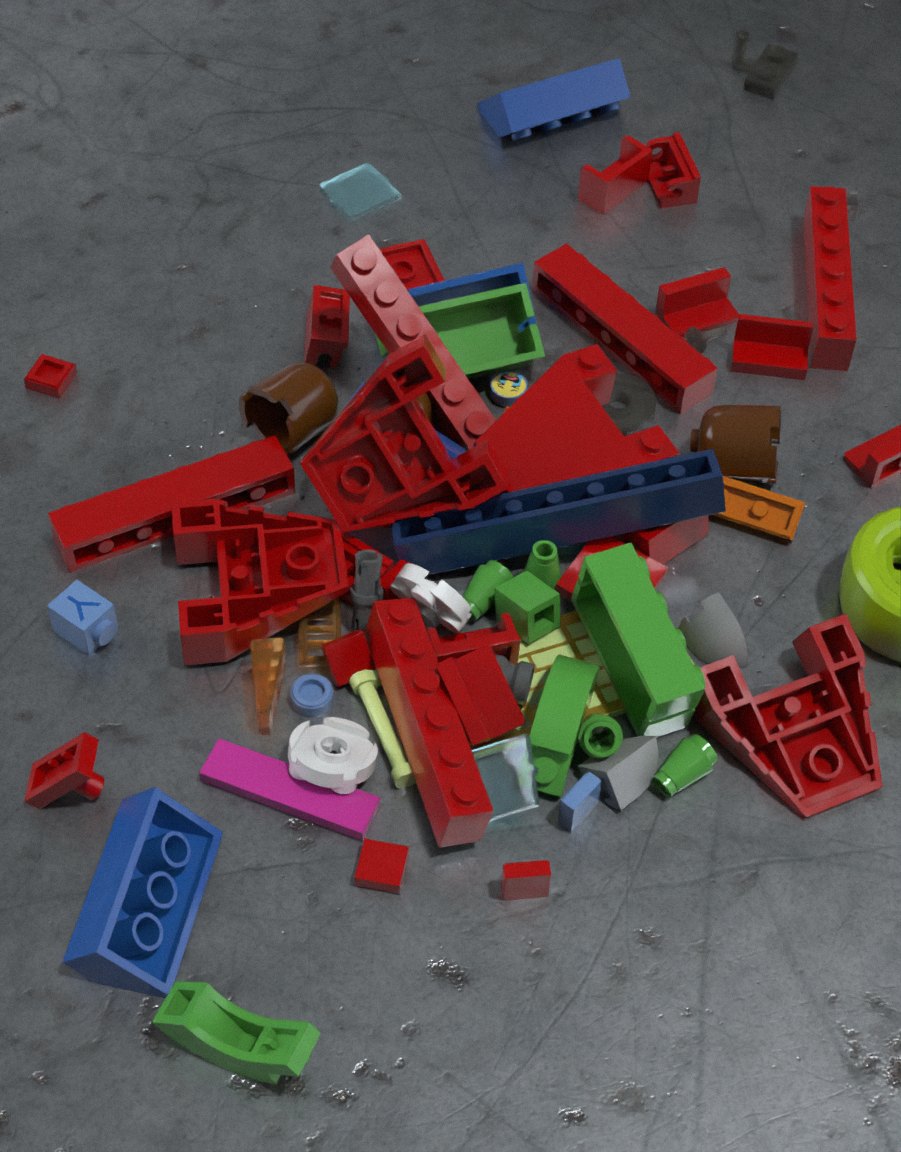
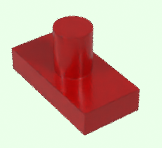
(64, 771)

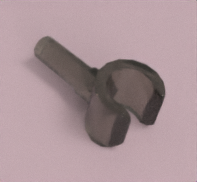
(698, 339)

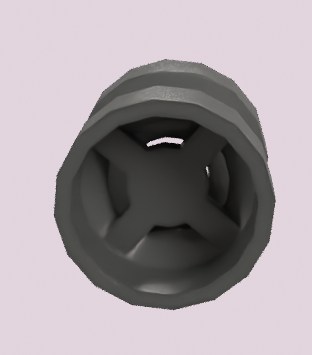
(518, 677)

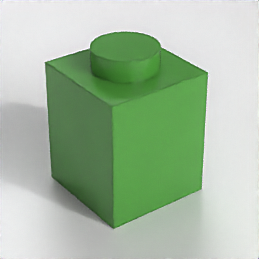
(530, 604)

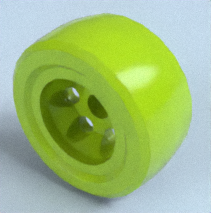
(873, 586)

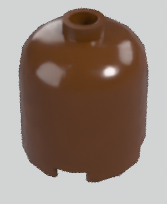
(290, 404)
(741, 440)

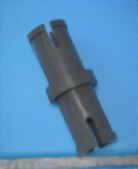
(365, 587)

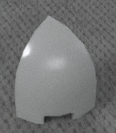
(715, 632)
(627, 771)

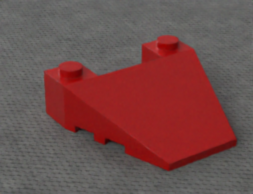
(564, 431)
(386, 458)
(268, 574)
(807, 736)

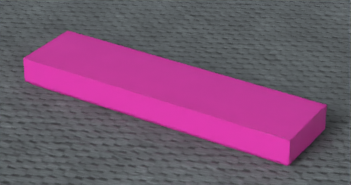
(271, 784)

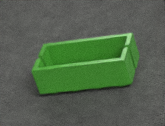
(485, 330)
(637, 641)

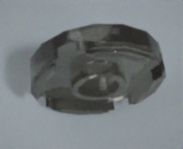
(639, 401)

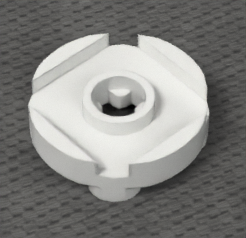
(435, 601)
(312, 757)

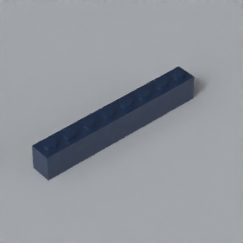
(564, 513)

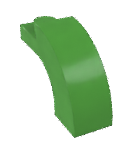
(559, 719)
(233, 1036)

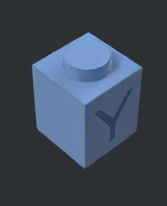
(83, 617)

